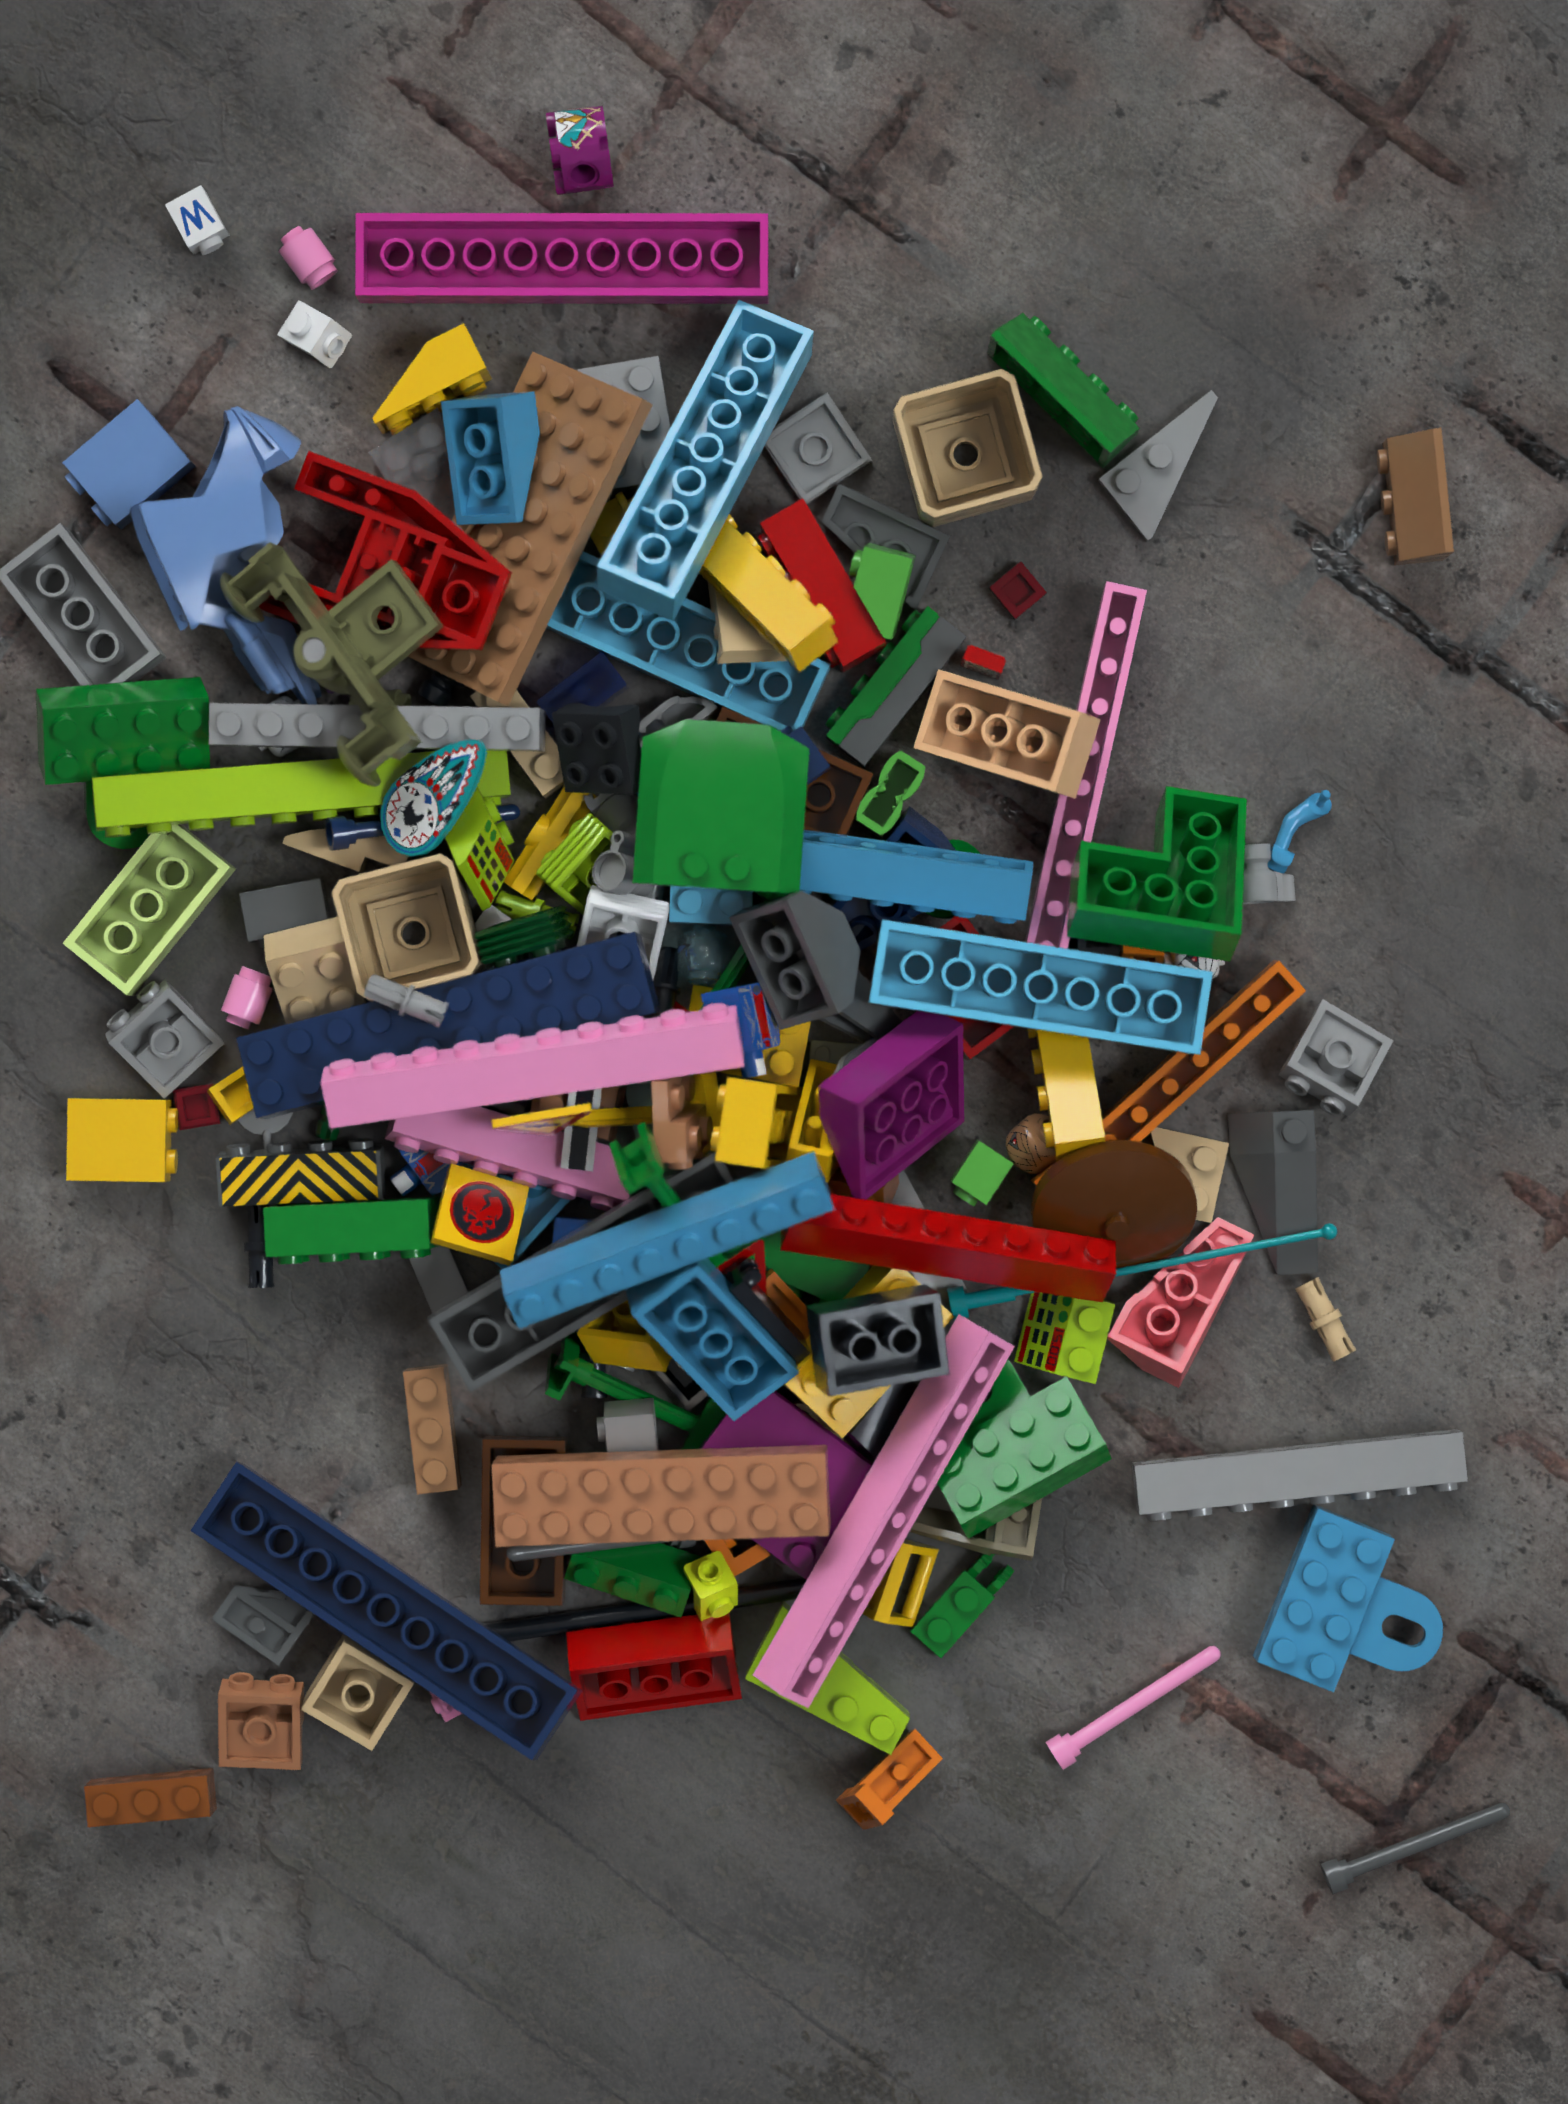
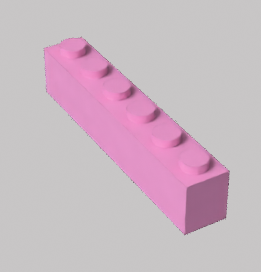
(528, 1158)

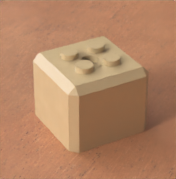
(974, 412)
(382, 902)

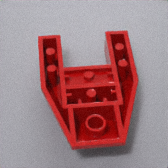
(399, 524)

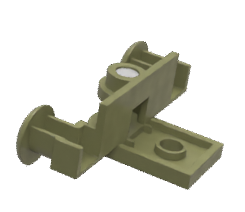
(345, 645)

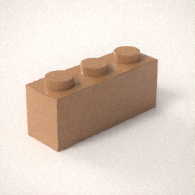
(432, 1429)

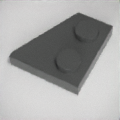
(263, 1620)

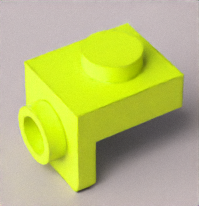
(713, 1586)

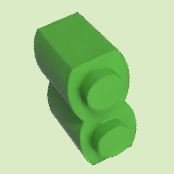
(884, 803)

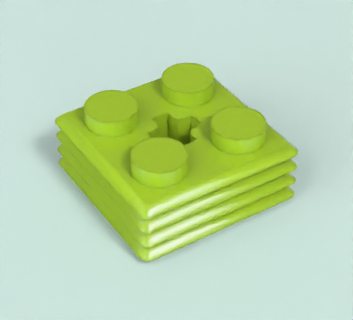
(571, 864)

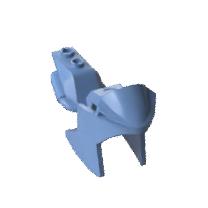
(218, 532)

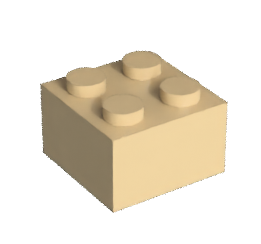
(311, 970)
(356, 1693)

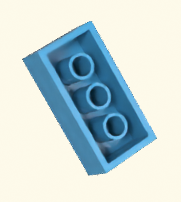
(712, 1336)

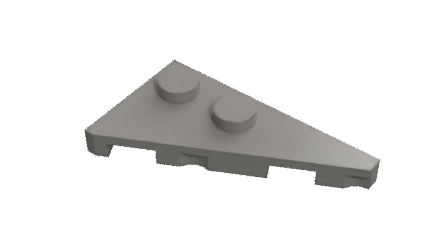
(1150, 474)

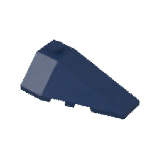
(866, 917)

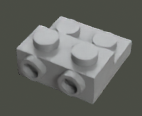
(162, 1037)
(1335, 1060)

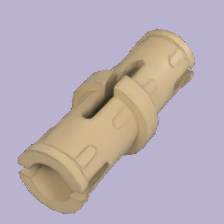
(1325, 1319)

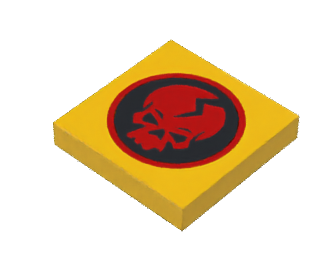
(480, 1214)

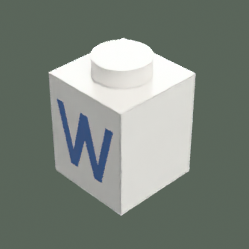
(198, 221)

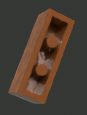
(150, 1797)

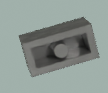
(283, 908)

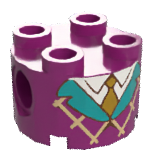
(579, 150)

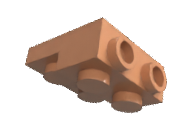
(678, 1125)
(260, 1722)

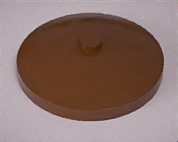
(1120, 1195)

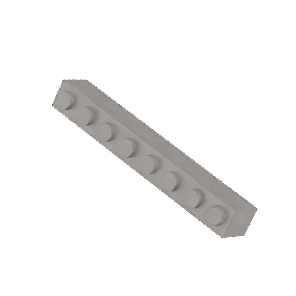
(323, 724)
(1299, 1472)

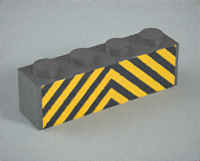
(300, 1174)

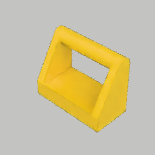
(884, 1597)

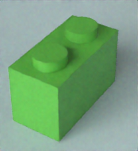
(980, 1174)

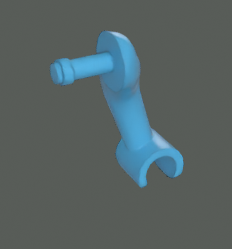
(1312, 808)

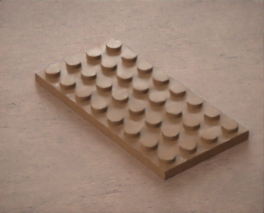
(578, 458)

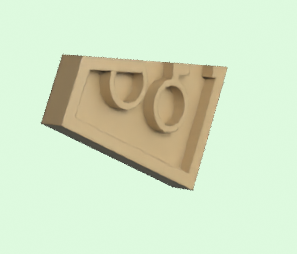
(736, 636)

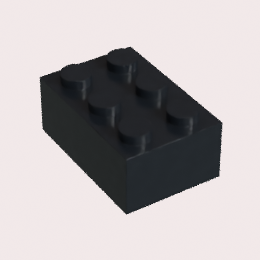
(877, 1340)

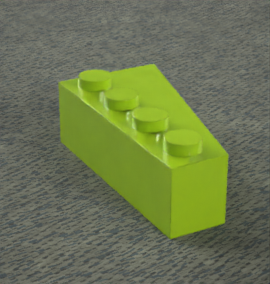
(845, 1697)

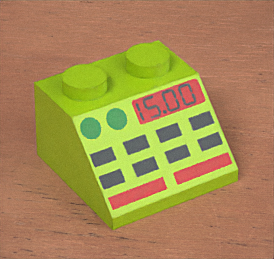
(481, 848)
(1064, 1335)

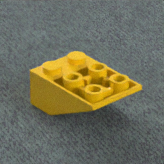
(439, 373)

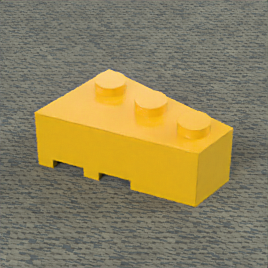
(808, 1131)

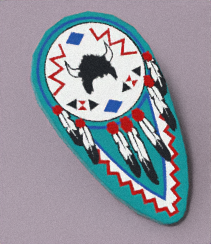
(431, 797)

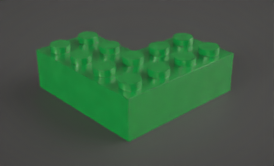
(1169, 899)

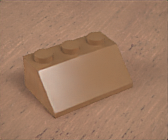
(1416, 497)

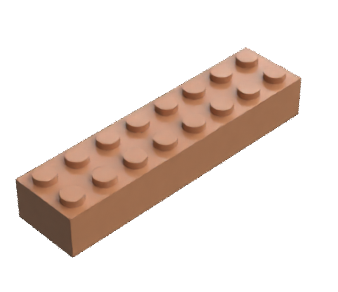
(661, 1495)

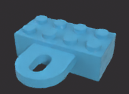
(1337, 1604)

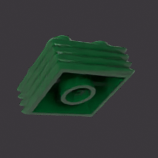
(535, 933)

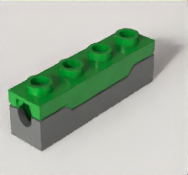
(895, 686)

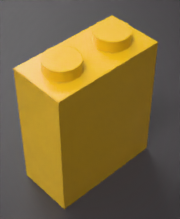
(120, 1140)

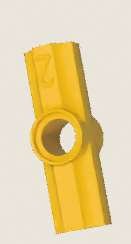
(544, 837)

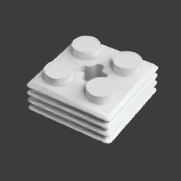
(613, 913)

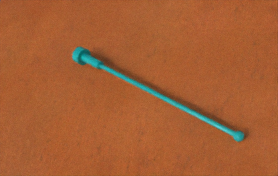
(961, 1301)

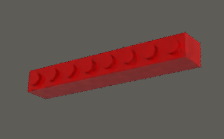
(957, 1247)

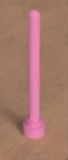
(1068, 1747)

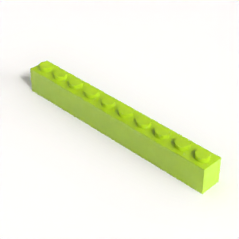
(258, 792)

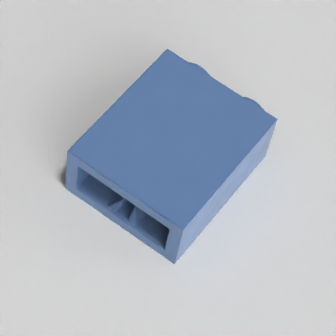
(127, 464)

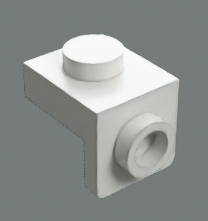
(315, 334)

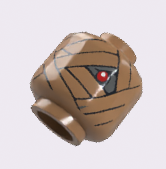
(1027, 1145)

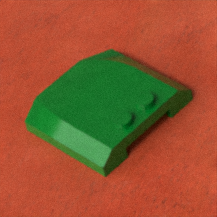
(721, 808)

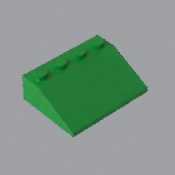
(1062, 388)

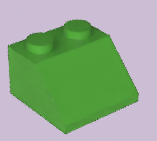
(882, 583)

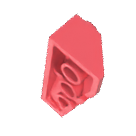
(1174, 1311)

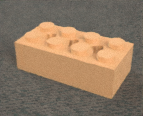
(1007, 733)

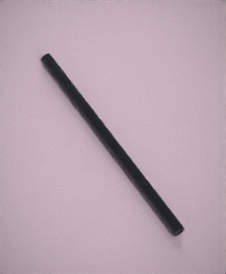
(635, 1612)

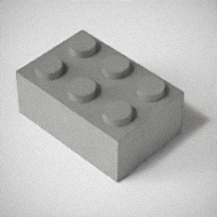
(643, 380)

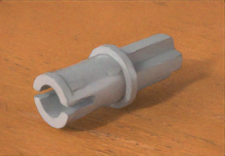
(406, 1000)

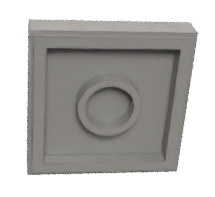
(816, 449)

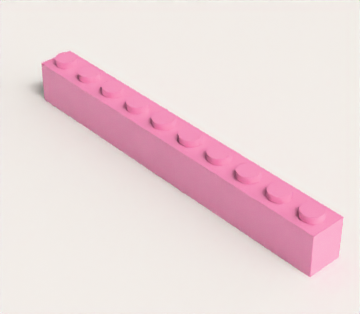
(1076, 818)
(532, 1065)
(882, 1514)

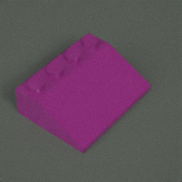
(895, 1100)
(782, 1423)

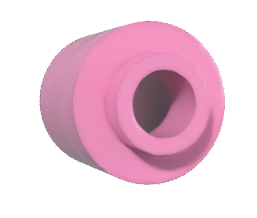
(307, 257)
(247, 997)

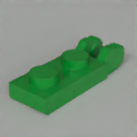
(958, 1606)

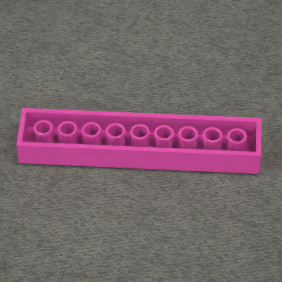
(562, 258)

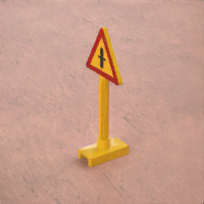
(553, 1121)

